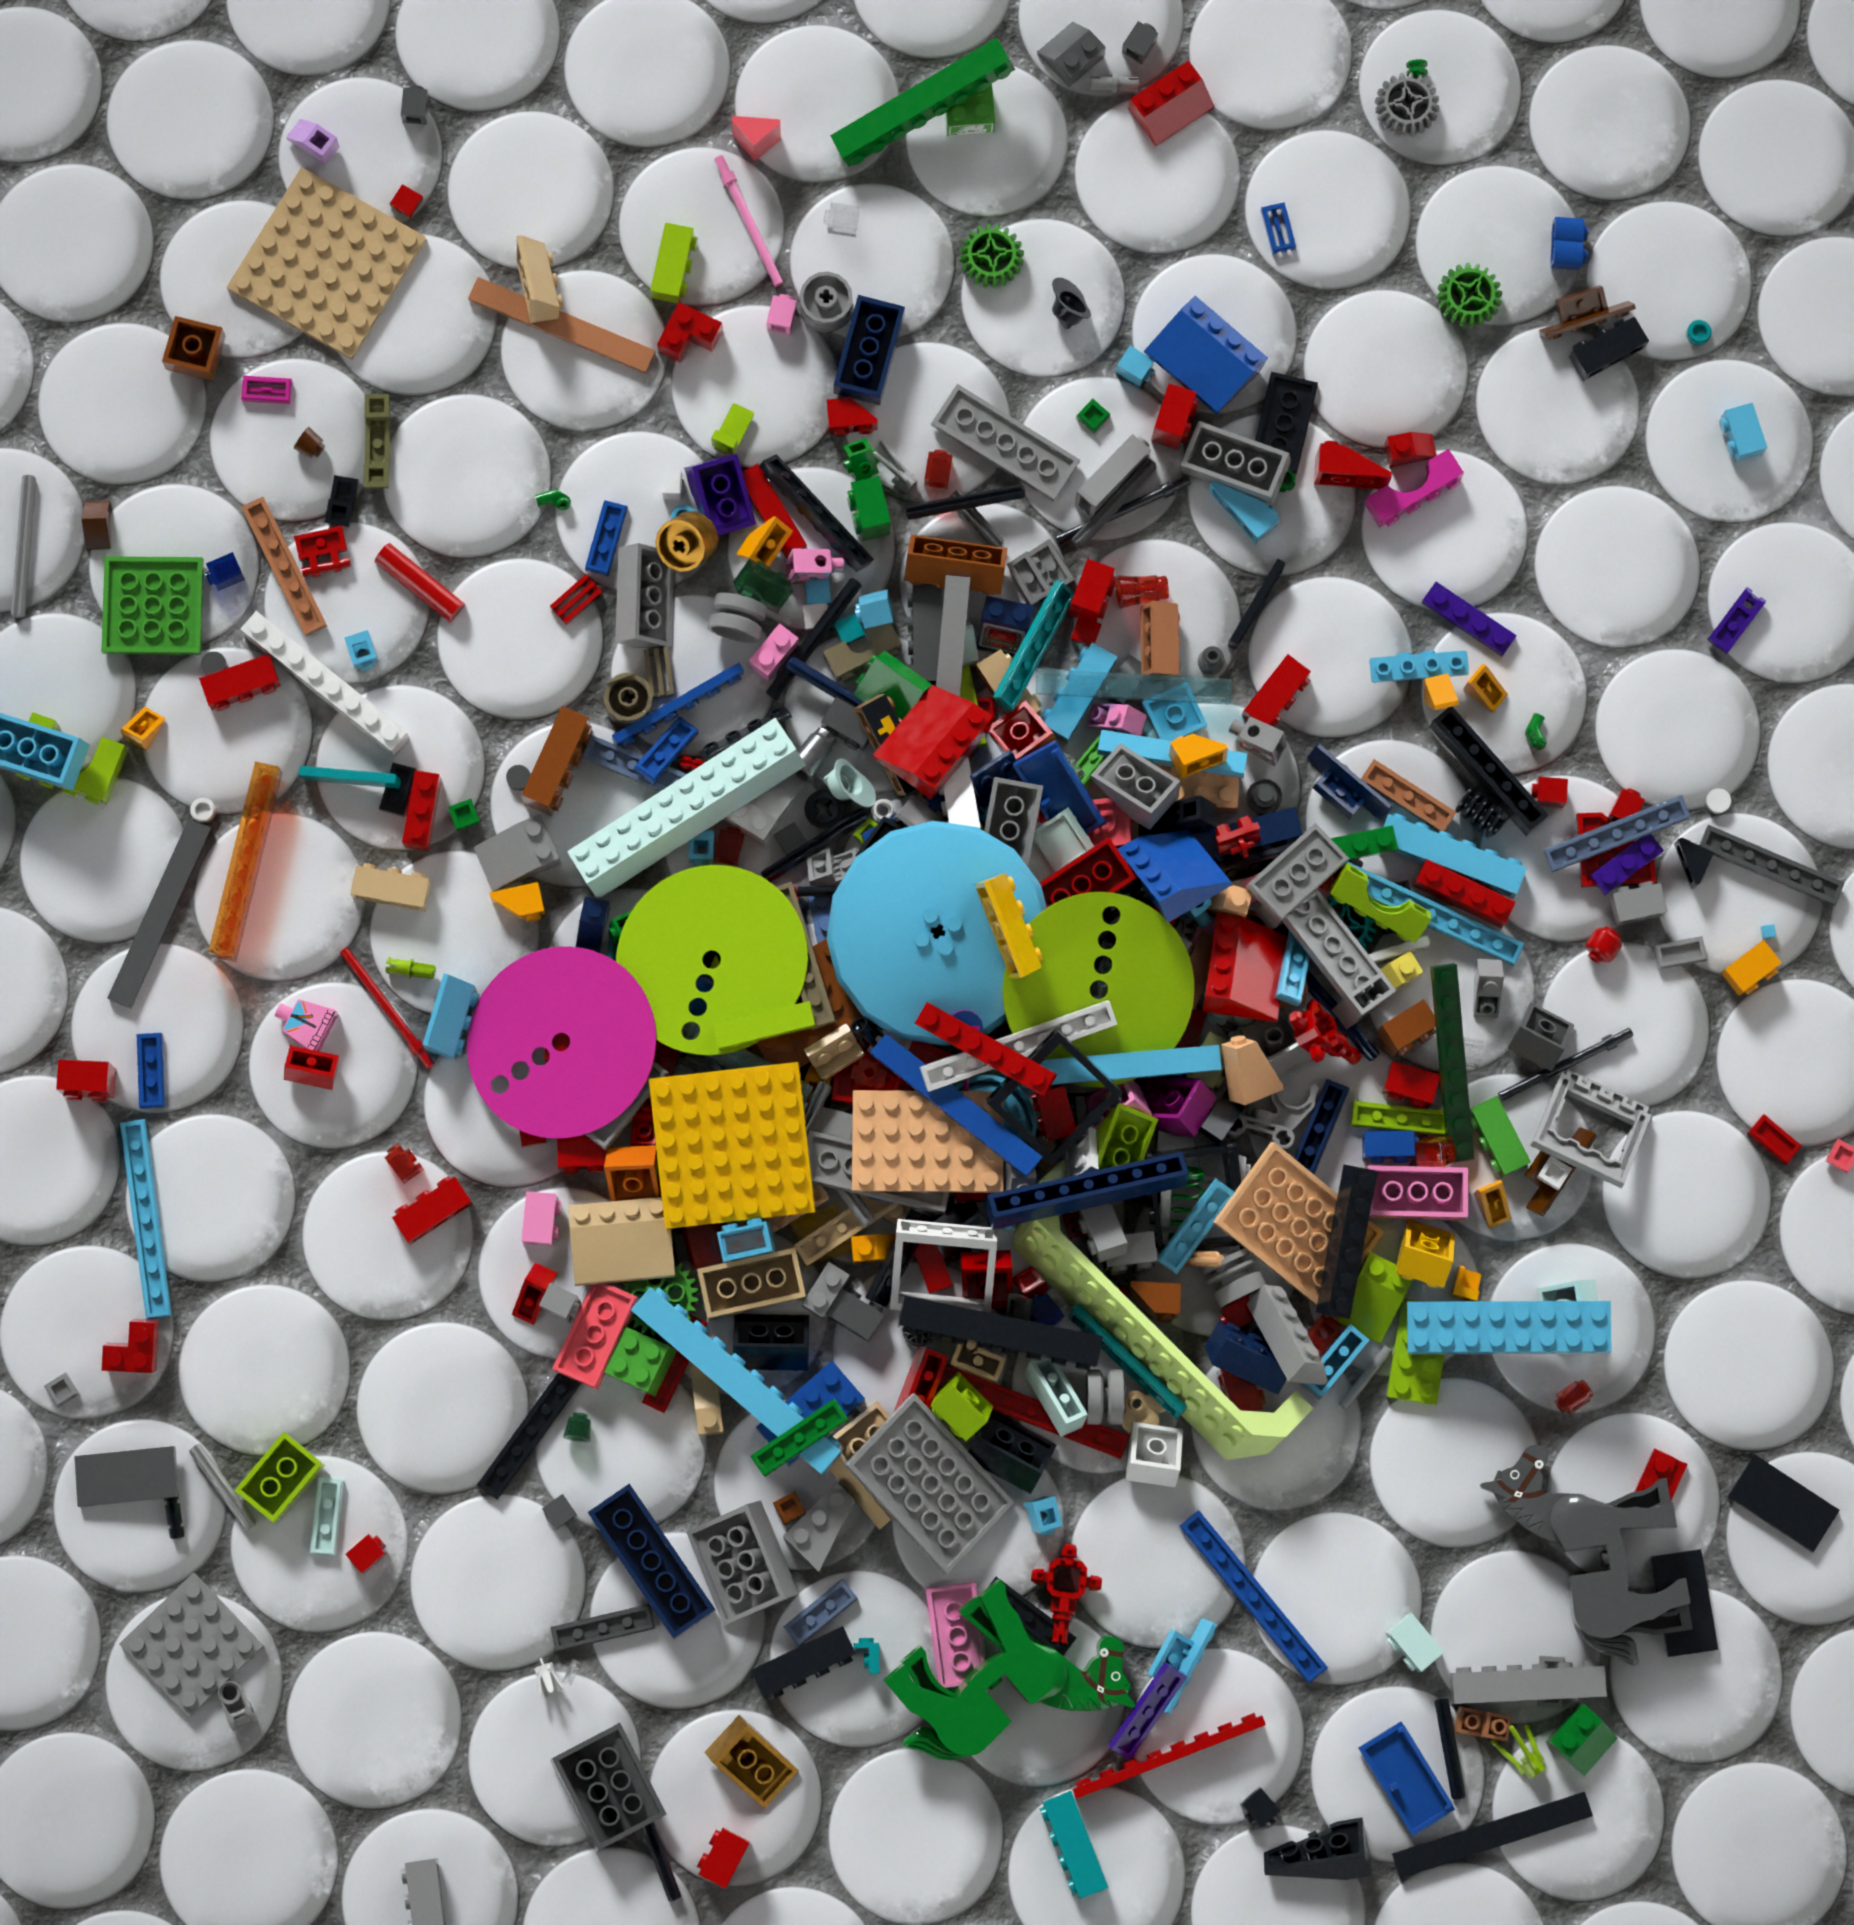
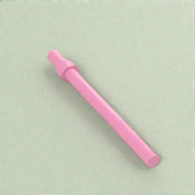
(729, 180)

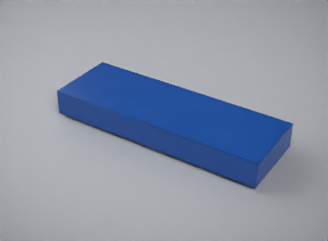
(606, 538)
(666, 750)
(150, 1070)

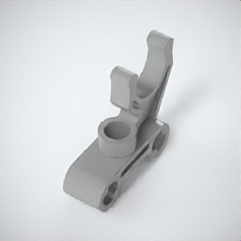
(1272, 1124)

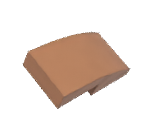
(1482, 1724)

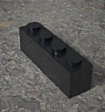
(804, 1662)

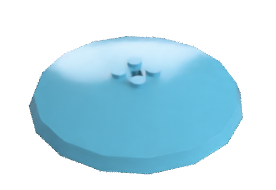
(886, 920)

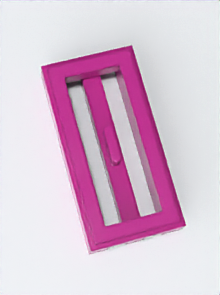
(263, 398)

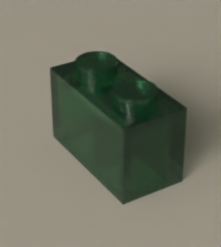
(763, 585)

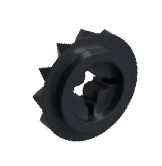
(823, 797)

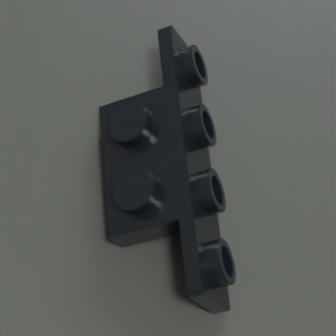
(714, 748)

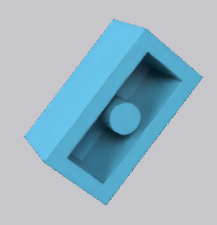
(1743, 432)
(874, 609)

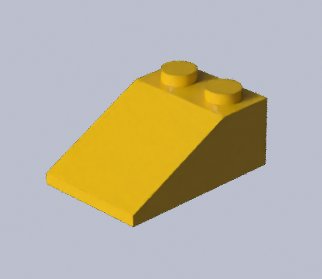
(1425, 1254)

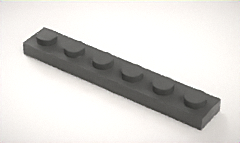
(1772, 865)

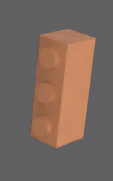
(1160, 638)

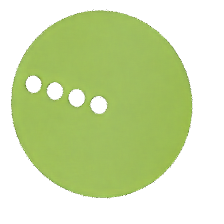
(721, 912)
(1146, 985)

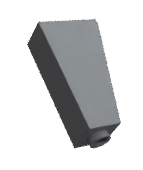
(1112, 475)

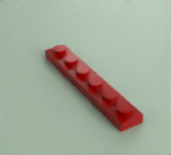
(985, 1049)

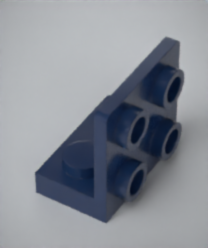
(983, 778)

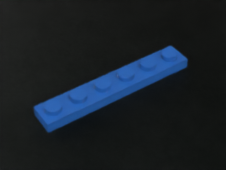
(688, 700)

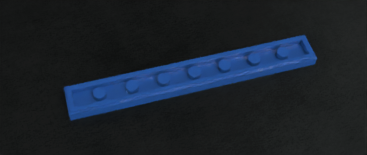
(958, 1107)
(1253, 1597)

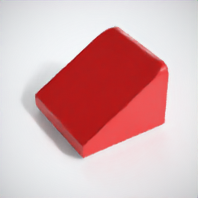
(1030, 1283)

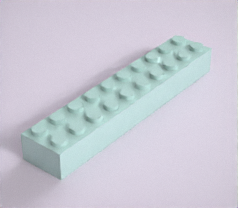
(686, 808)

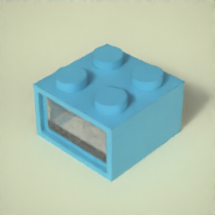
(746, 1241)

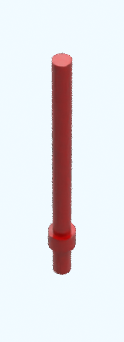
(415, 1045)

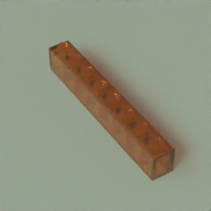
(245, 861)

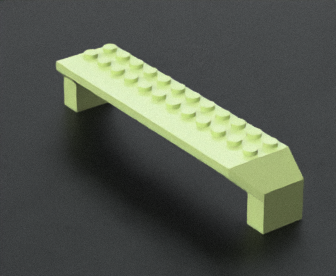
(1208, 1410)

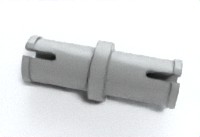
(1114, 83)

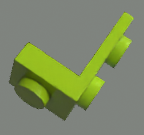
(732, 430)

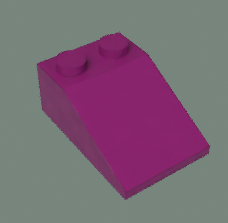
(1178, 1104)

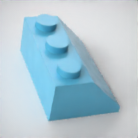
(450, 1017)

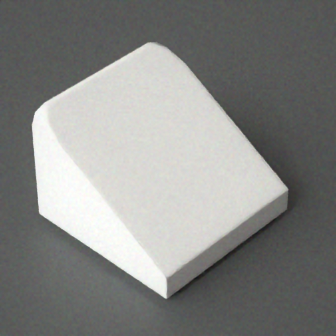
(673, 490)

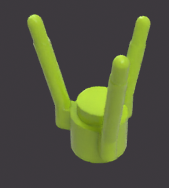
(1531, 1762)

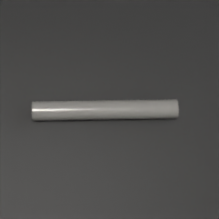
(1365, 1377)

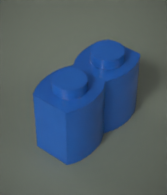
(1567, 243)

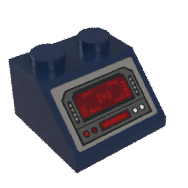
(1003, 625)

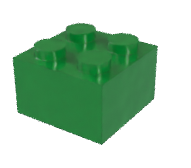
(870, 508)

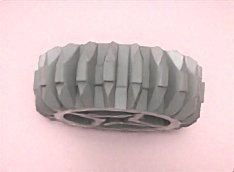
(1424, 99)

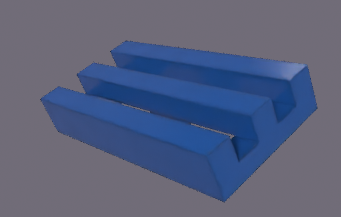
(1283, 247)

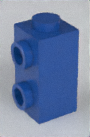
(1388, 1145)

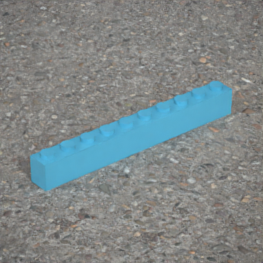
(730, 1373)

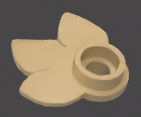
(1146, 1412)

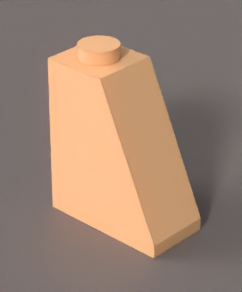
(1230, 901)
(1248, 1071)

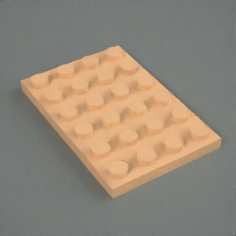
(915, 1147)
(1286, 1220)

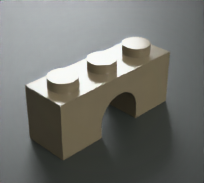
(845, 663)

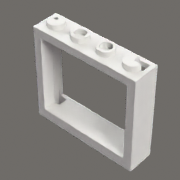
(946, 1235)

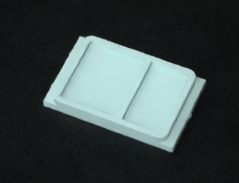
(1057, 844)

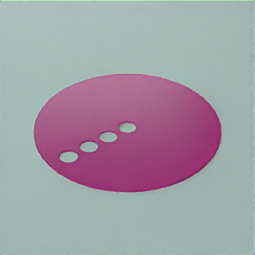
(608, 1048)

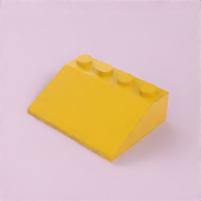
(1009, 926)

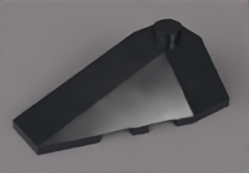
(1331, 1854)

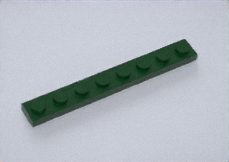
(1452, 1059)

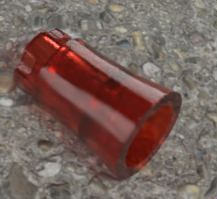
(1140, 589)

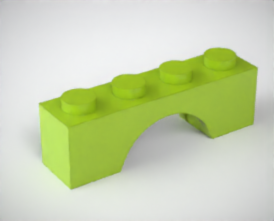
(1405, 919)

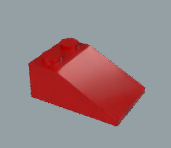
(1347, 468)

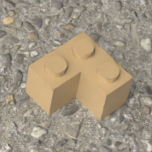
(978, 1362)

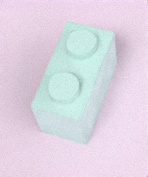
(1414, 1643)

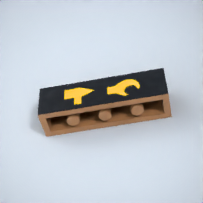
(878, 722)

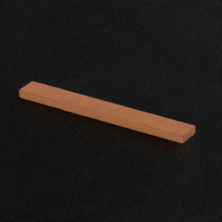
(566, 327)

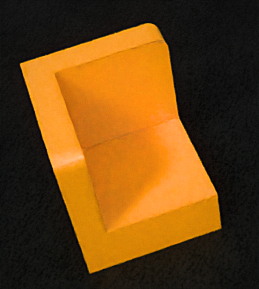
(1465, 1284)

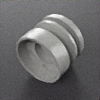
(1235, 1277)

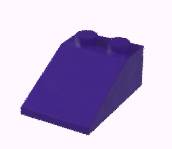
(721, 493)

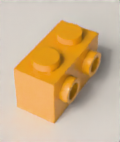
(1751, 968)

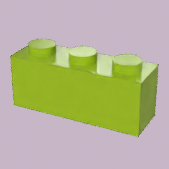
(673, 263)

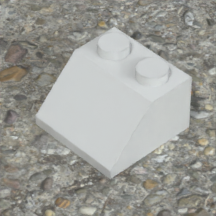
(1154, 1454)

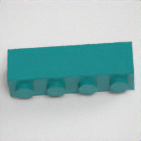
(1074, 1844)

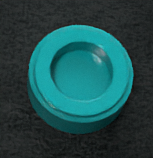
(1698, 332)

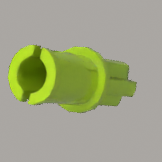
(411, 968)

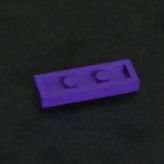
(1626, 863)

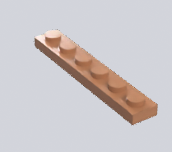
(284, 566)

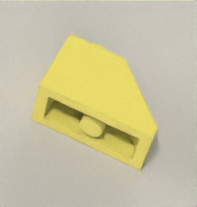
(1402, 970)

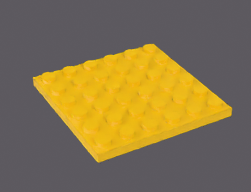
(732, 1145)

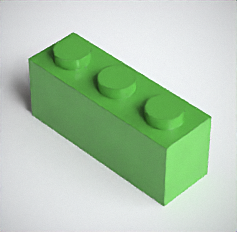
(1498, 1137)

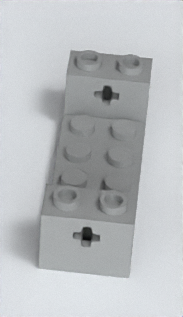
(1337, 956)

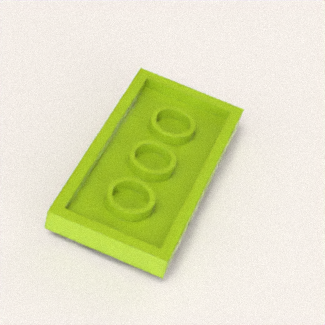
(1413, 1375)

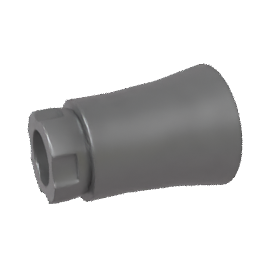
(814, 753)

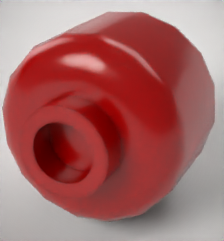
(1603, 945)

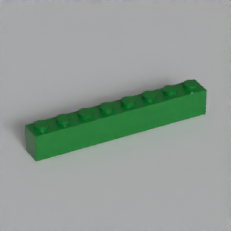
(923, 102)

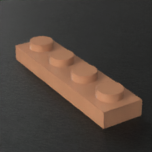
(1408, 796)

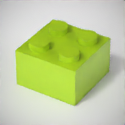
(961, 1406)

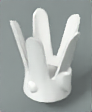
(547, 1676)

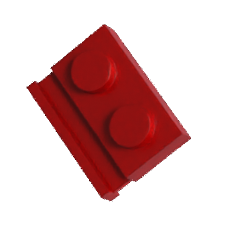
(1662, 1466)

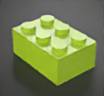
(280, 1478)

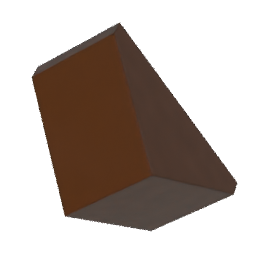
(96, 525)

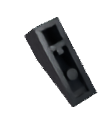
(1191, 813)

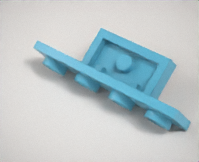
(1418, 666)
(1183, 1654)

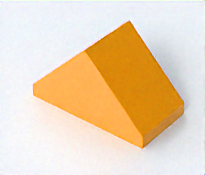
(1485, 688)
(1439, 692)
(143, 728)
(1493, 1203)

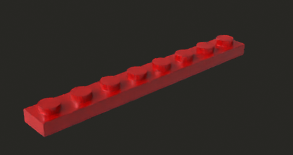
(1157, 1759)

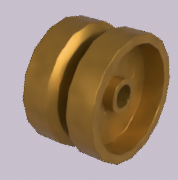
(686, 541)

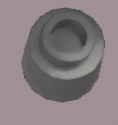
(1211, 660)

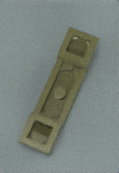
(377, 441)

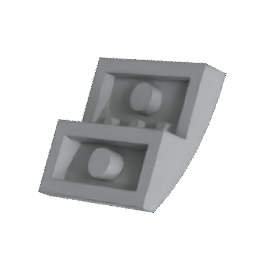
(1039, 570)
(828, 869)

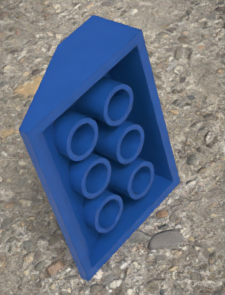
(1206, 355)
(1174, 871)

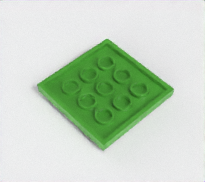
(152, 605)

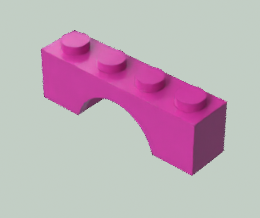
(1389, 504)

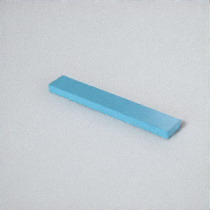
(1157, 752)

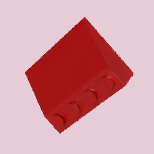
(934, 740)
(1244, 969)

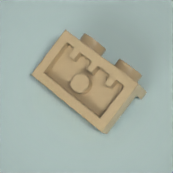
(834, 1052)

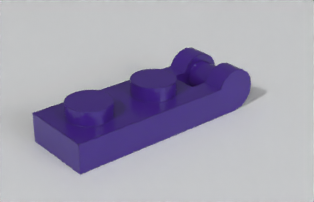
(1736, 621)

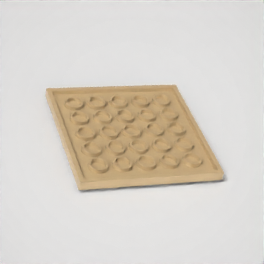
(326, 263)

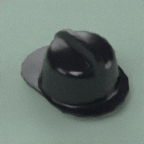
(1069, 303)

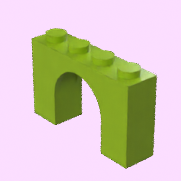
(100, 776)

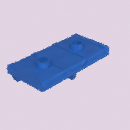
(1060, 786)
(1406, 1778)

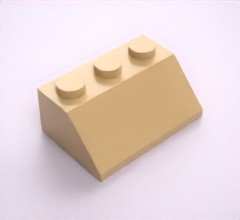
(537, 280)

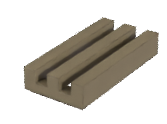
(655, 651)

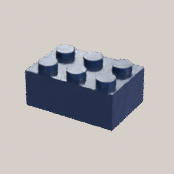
(1245, 1357)

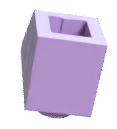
(314, 140)

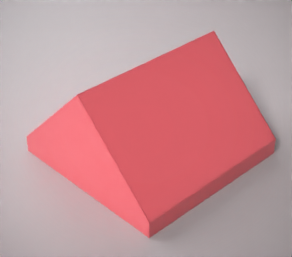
(756, 134)

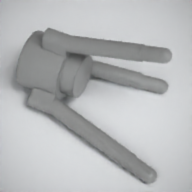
(903, 479)

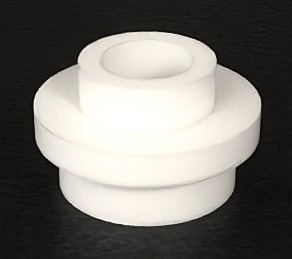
(882, 803)

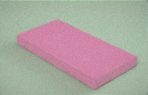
(955, 1640)

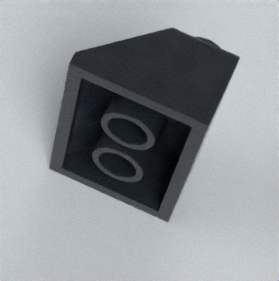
(772, 1341)
(1011, 1451)

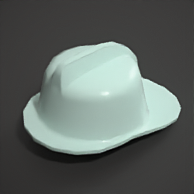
(849, 783)

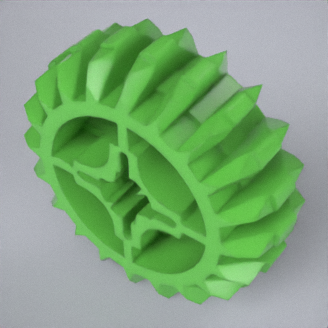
(1000, 254)
(1462, 289)

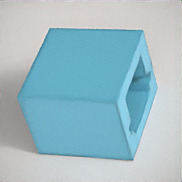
(1768, 931)

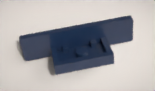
(1344, 788)

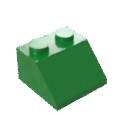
(1582, 1738)

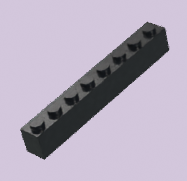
(999, 1331)

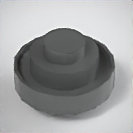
(1264, 797)

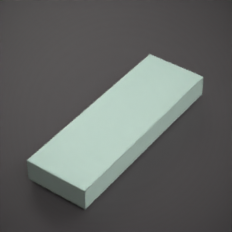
(326, 1516)

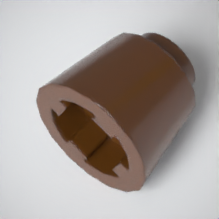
(309, 443)

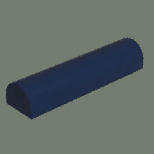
(1321, 1125)

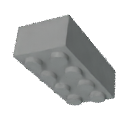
(1236, 462)

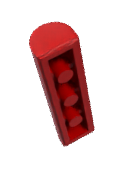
(419, 582)

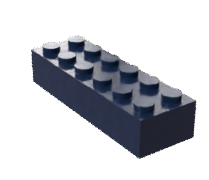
(651, 1561)

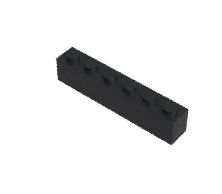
(1488, 770)
(1346, 1241)

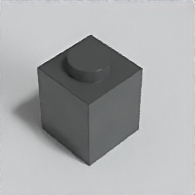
(1140, 42)
(415, 105)

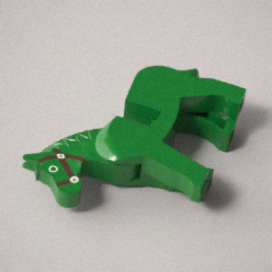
(969, 1718)

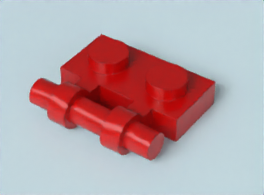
(321, 544)

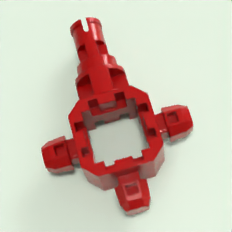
(1318, 1034)
(1064, 1603)

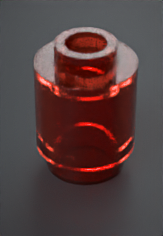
(1573, 1397)

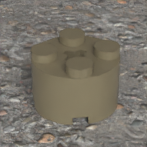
(637, 689)

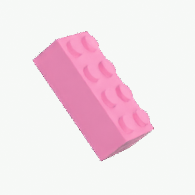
(1420, 1193)

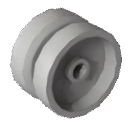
(822, 288)
(737, 617)
(1105, 1397)

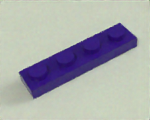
(1469, 619)
(1147, 1711)

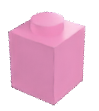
(781, 314)

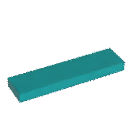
(351, 777)

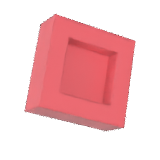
(1841, 1156)

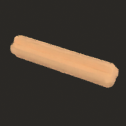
(1205, 1258)

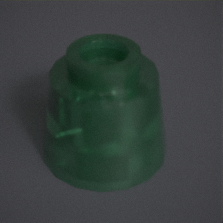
(578, 1428)

